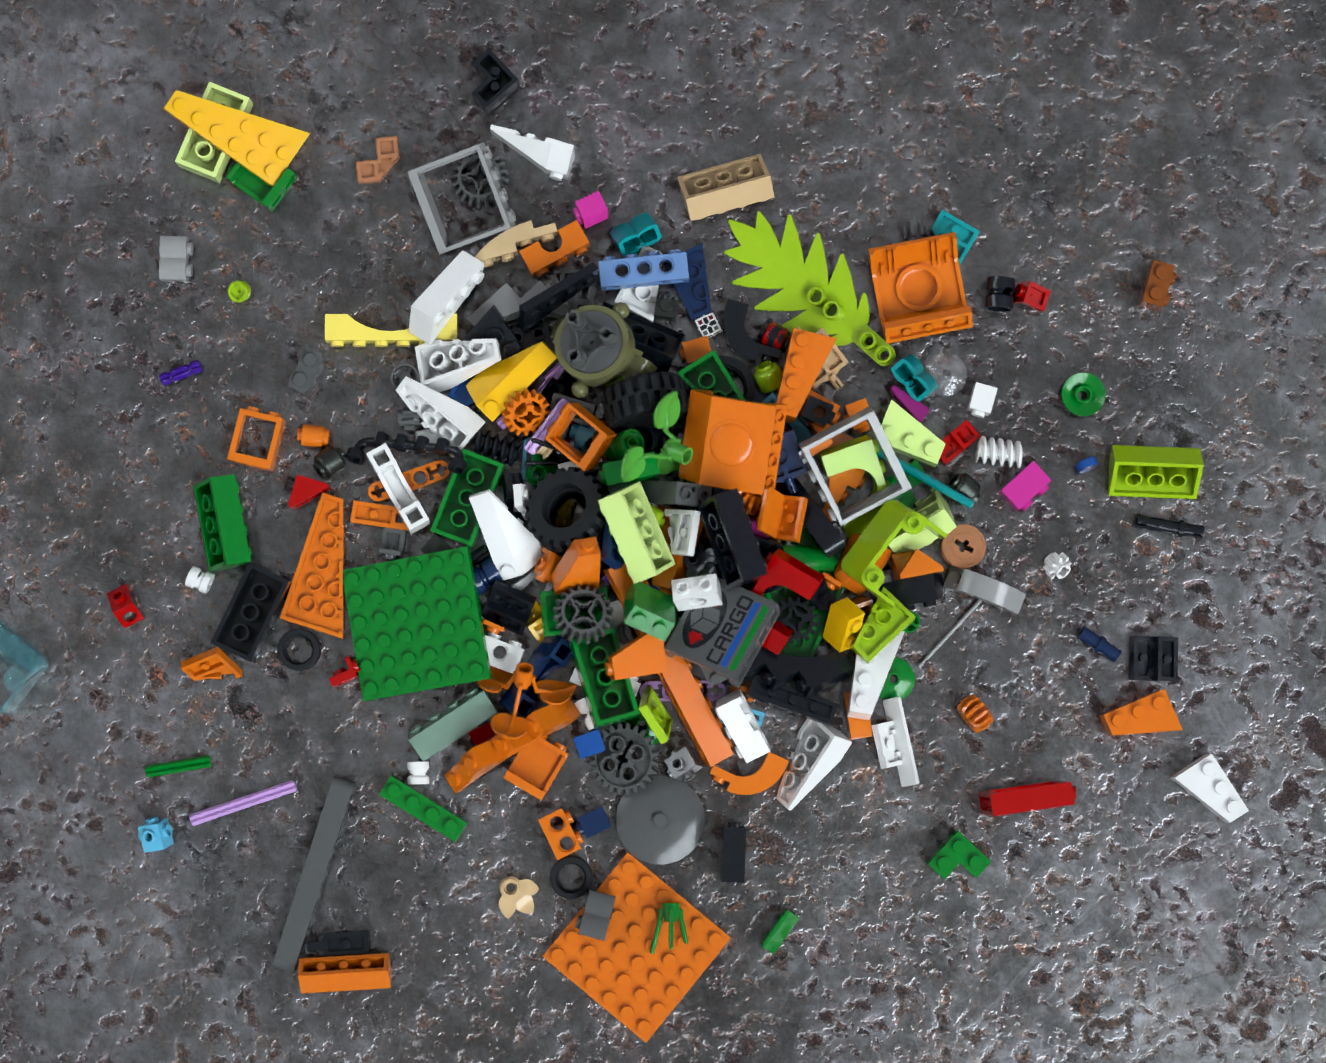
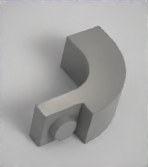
(985, 589)

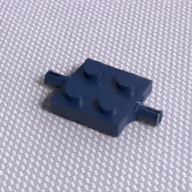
(790, 462)

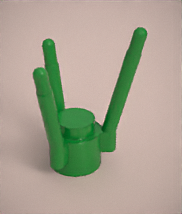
(671, 914)

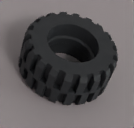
(633, 400)
(549, 497)

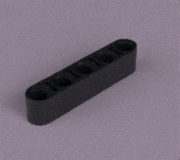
(816, 522)

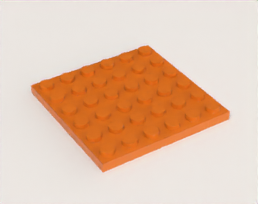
(620, 971)

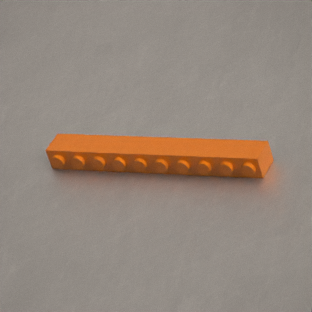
(683, 691)

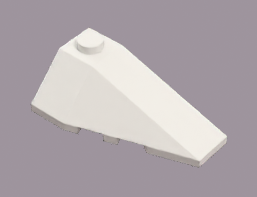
(549, 155)
(453, 362)
(440, 413)
(508, 541)

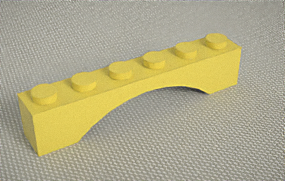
(343, 329)

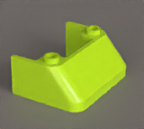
(862, 556)

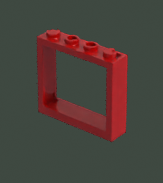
(1027, 798)

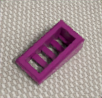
(914, 408)

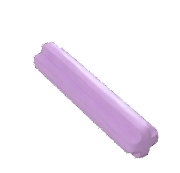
(542, 431)

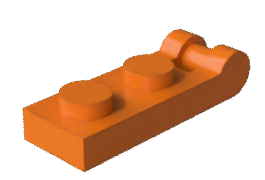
(375, 515)

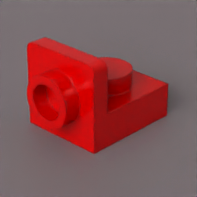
(1031, 295)
(342, 676)

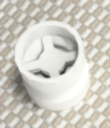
(199, 579)
(418, 773)

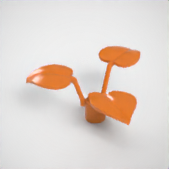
(550, 692)

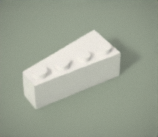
(444, 296)

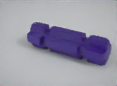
(180, 372)

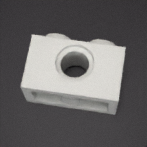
(696, 592)
(513, 655)

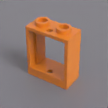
(597, 448)
(252, 461)

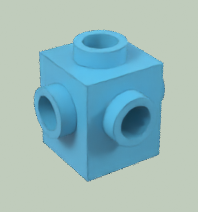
(155, 834)

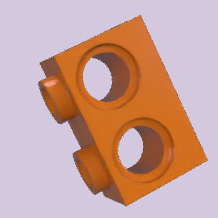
(555, 835)

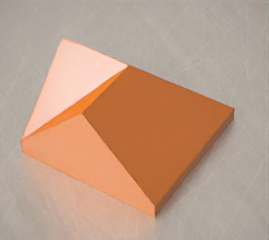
(913, 564)

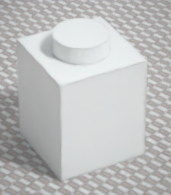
(981, 400)

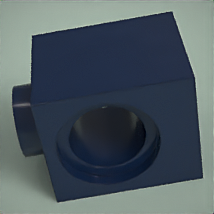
(593, 822)

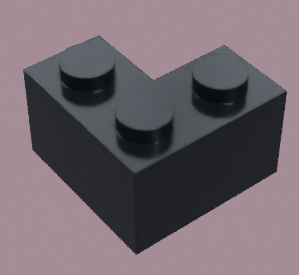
(498, 81)

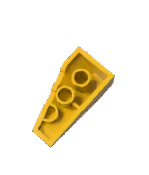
(498, 382)

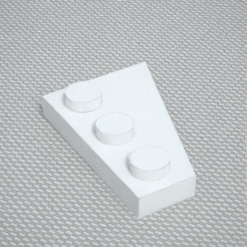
(641, 299)

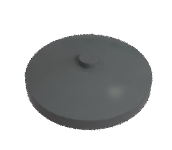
(660, 821)

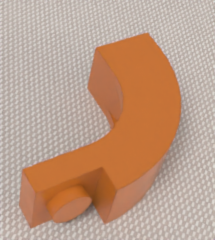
(761, 780)

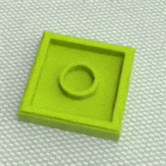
(655, 714)

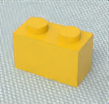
(843, 624)

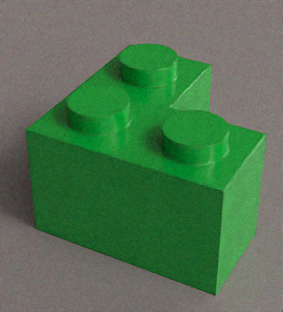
(958, 851)

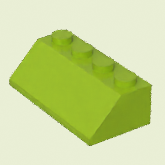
(1155, 471)

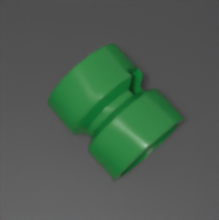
(622, 443)

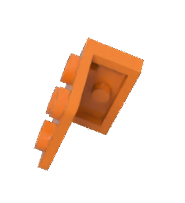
(781, 515)

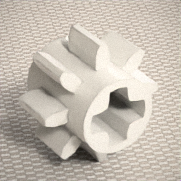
(1057, 565)

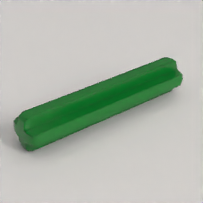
(178, 766)

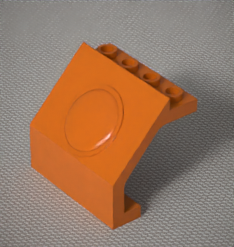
(919, 288)
(733, 442)

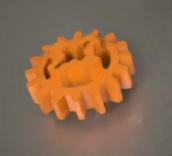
(525, 412)

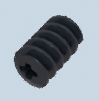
(498, 447)

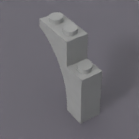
(508, 301)

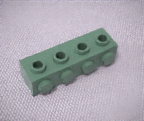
(452, 723)

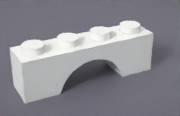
(397, 488)

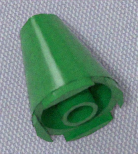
(812, 557)

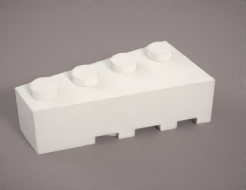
(869, 680)

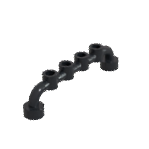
(401, 443)

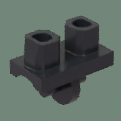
(823, 598)

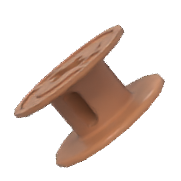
(974, 540)

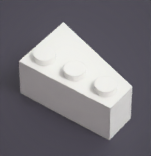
(742, 726)

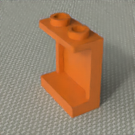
(537, 767)

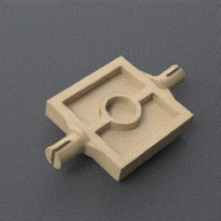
(832, 365)

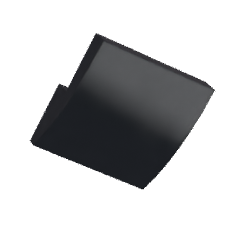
(508, 607)
(1153, 658)

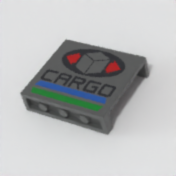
(724, 635)

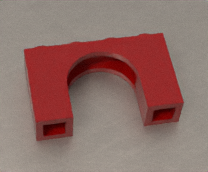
(793, 574)

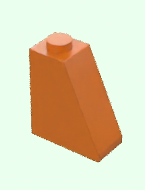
(578, 566)
(637, 658)

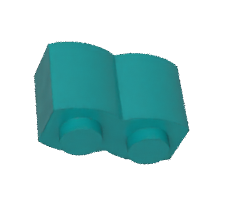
(638, 233)
(911, 373)

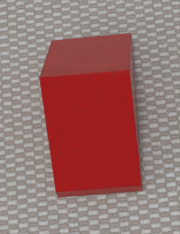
(305, 490)

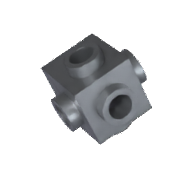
(683, 764)

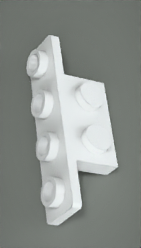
(894, 743)

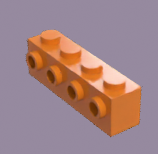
(344, 973)

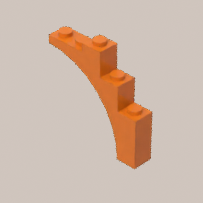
(847, 479)
(493, 752)

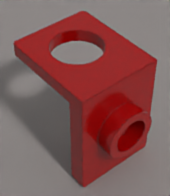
(121, 603)

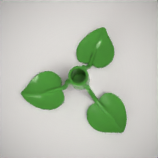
(673, 451)

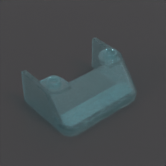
(25, 666)

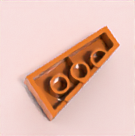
(802, 366)

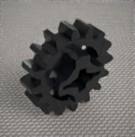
(809, 617)

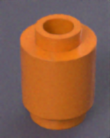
(313, 436)

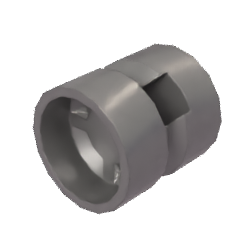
(401, 372)

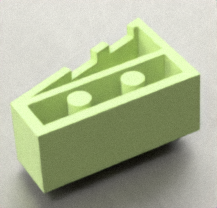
(910, 436)
(936, 511)

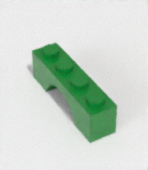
(423, 808)

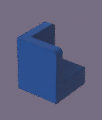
(589, 744)

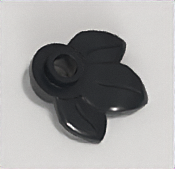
(703, 565)

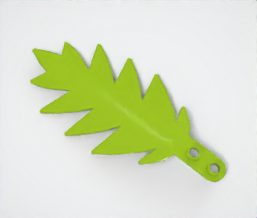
(806, 286)

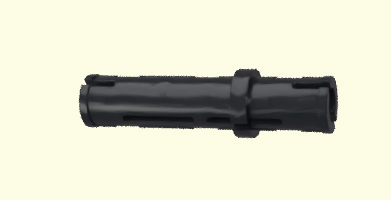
(1168, 526)

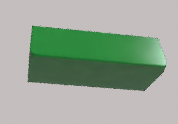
(779, 931)

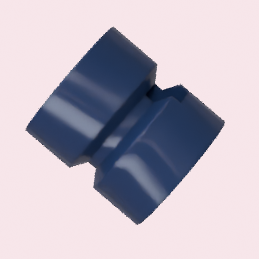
(486, 575)

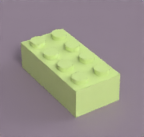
(197, 153)
(636, 532)

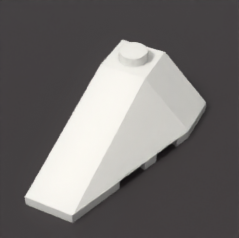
(816, 754)

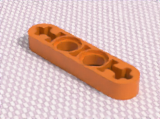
(409, 477)

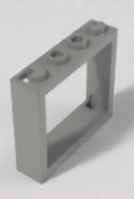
(429, 207)
(871, 502)

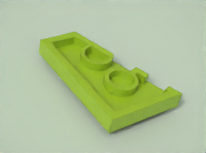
(881, 627)

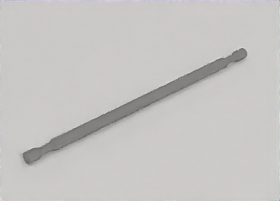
(950, 632)

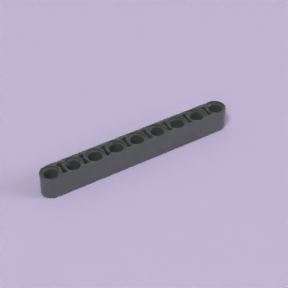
(314, 874)

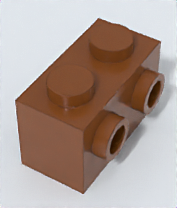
(1156, 285)

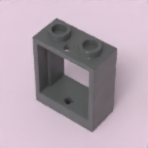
(676, 493)

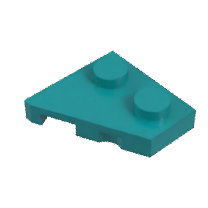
(965, 233)

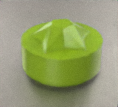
(239, 291)

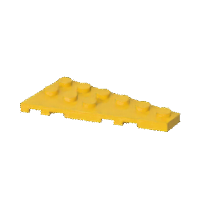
(250, 140)

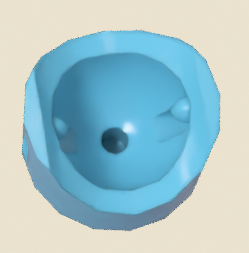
(582, 435)

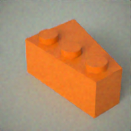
(1142, 715)

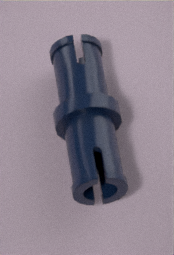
(1099, 644)

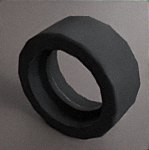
(282, 652)
(587, 877)

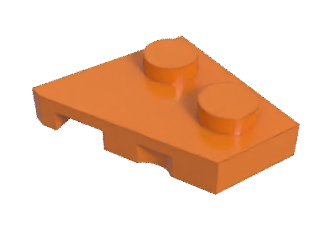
(210, 665)

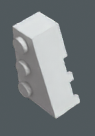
(1211, 787)

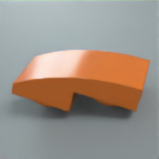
(857, 727)

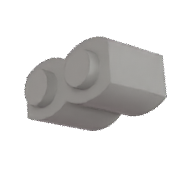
(174, 259)

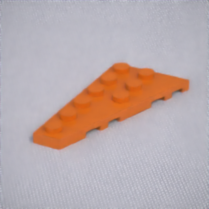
(317, 585)

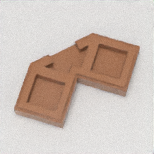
(387, 156)

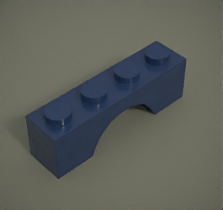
(550, 655)

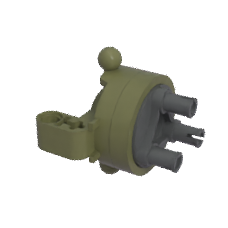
(597, 347)

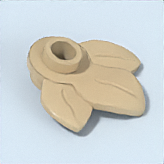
(518, 899)

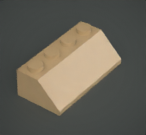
(726, 187)

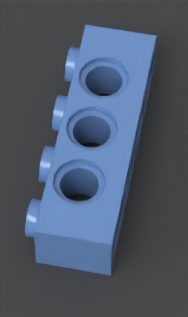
(633, 279)

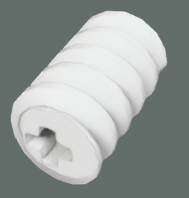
(999, 451)

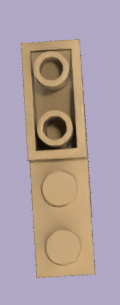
(504, 245)

